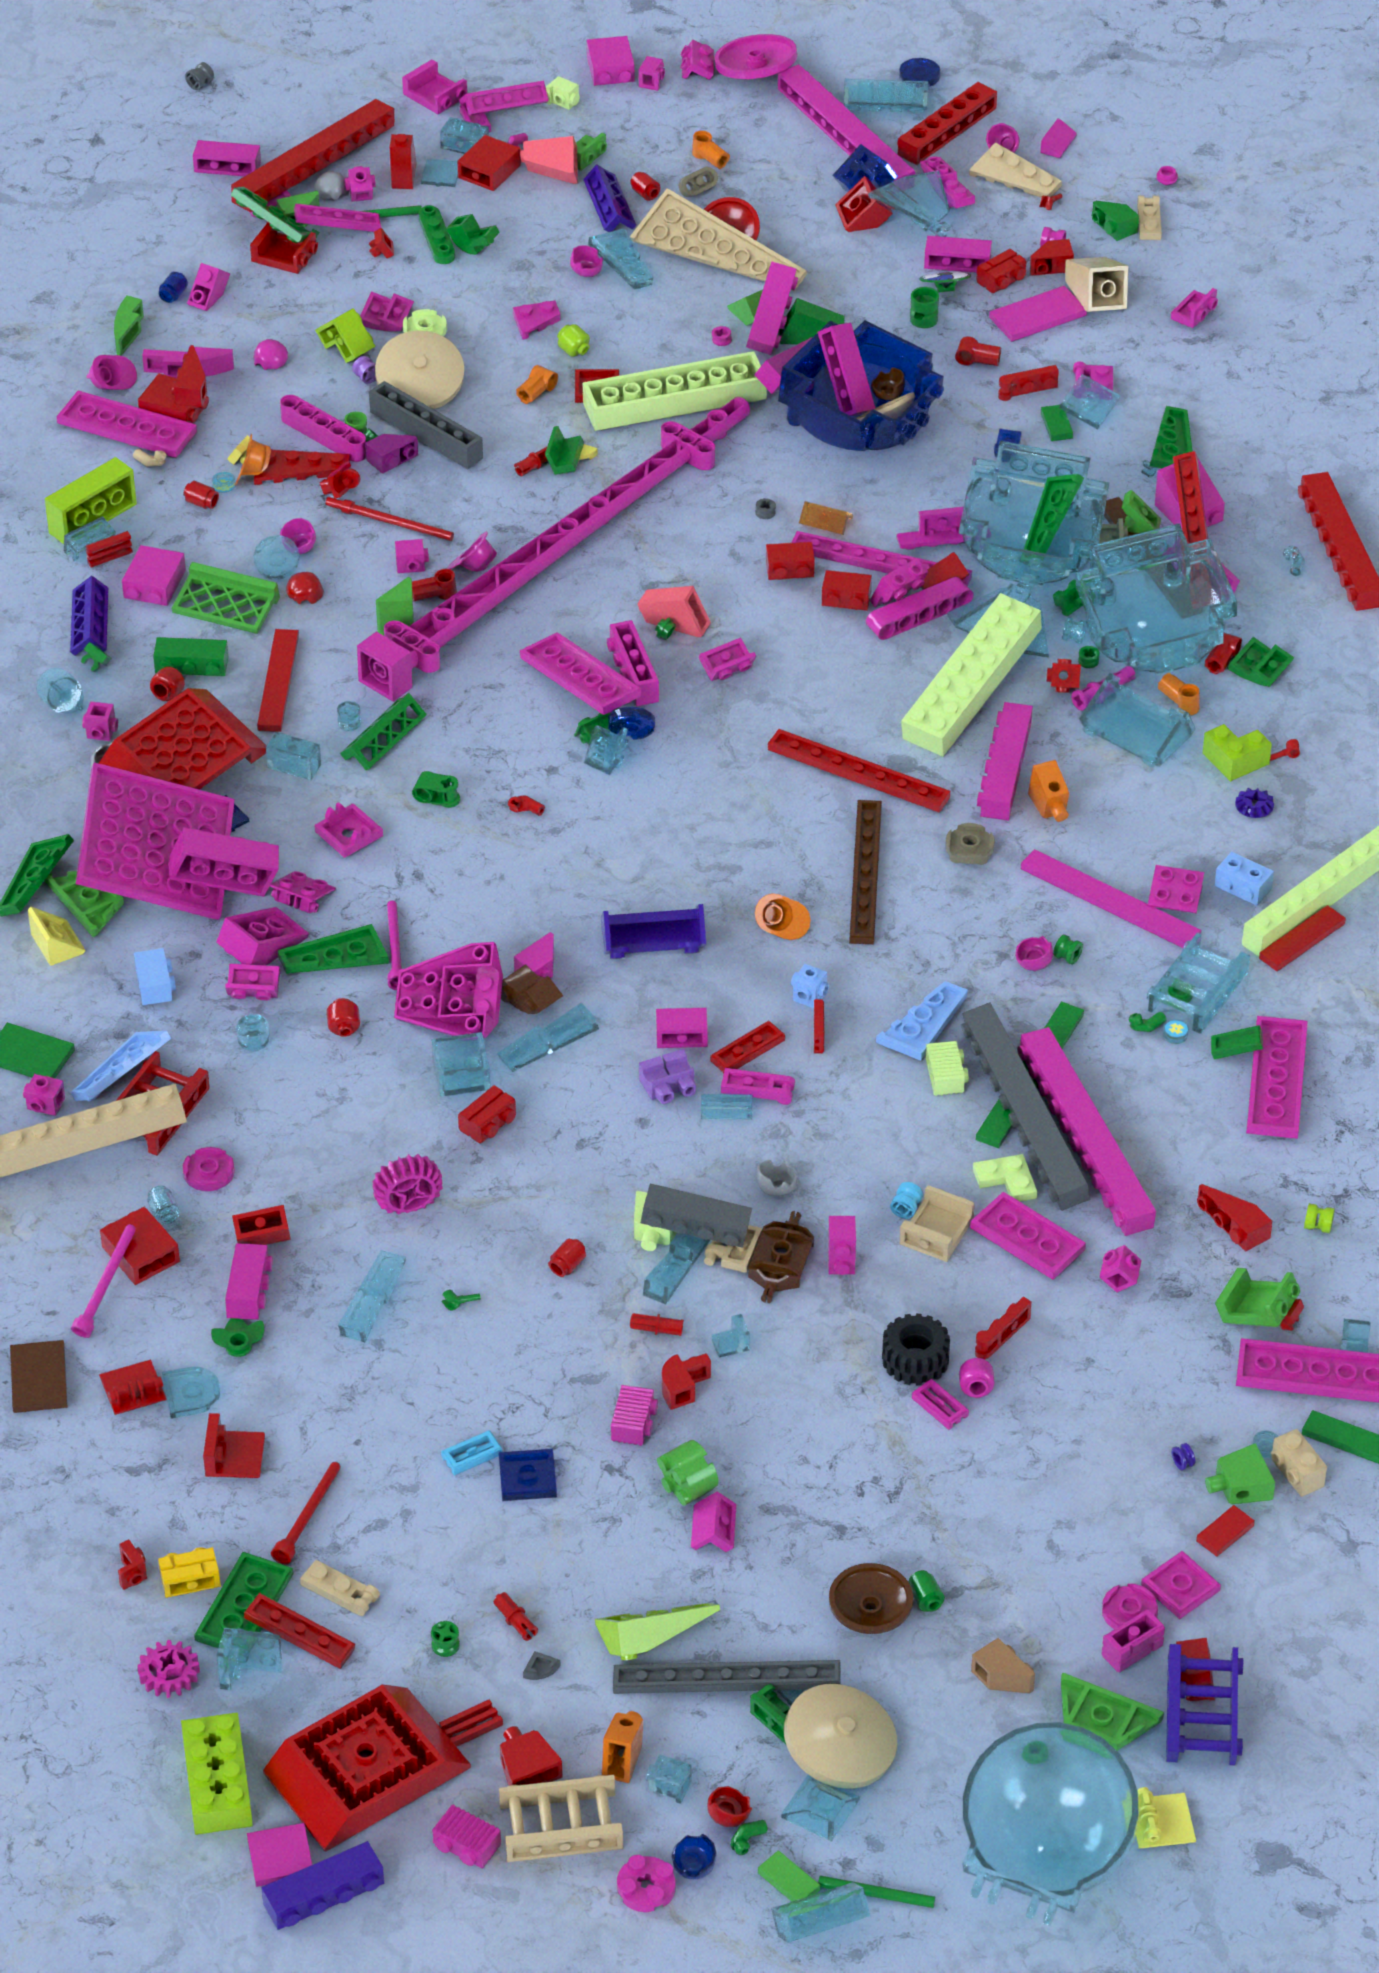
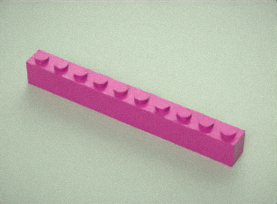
(835, 118)
(1087, 1132)

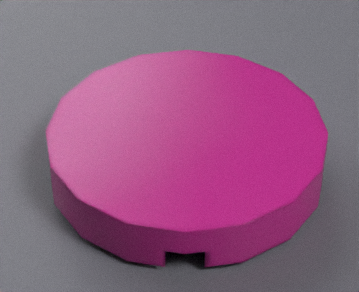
(208, 1169)
(1127, 1602)

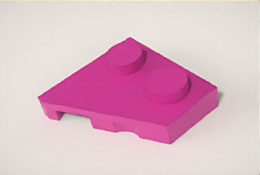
(535, 317)

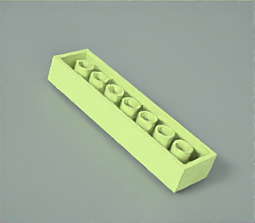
(672, 391)
(971, 675)

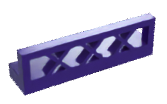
(608, 199)
(93, 615)

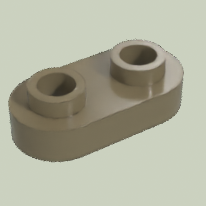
(696, 181)

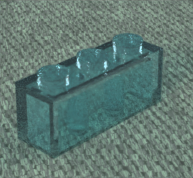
(820, 1912)

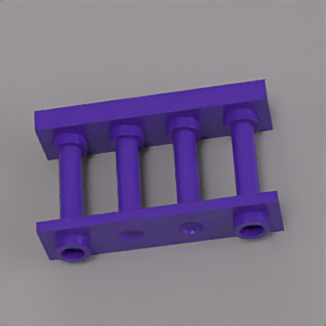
(1178, 1716)

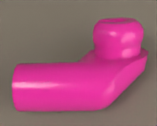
(518, 139)

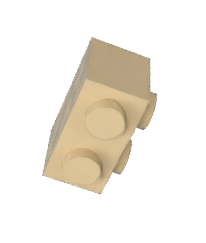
(1299, 1462)

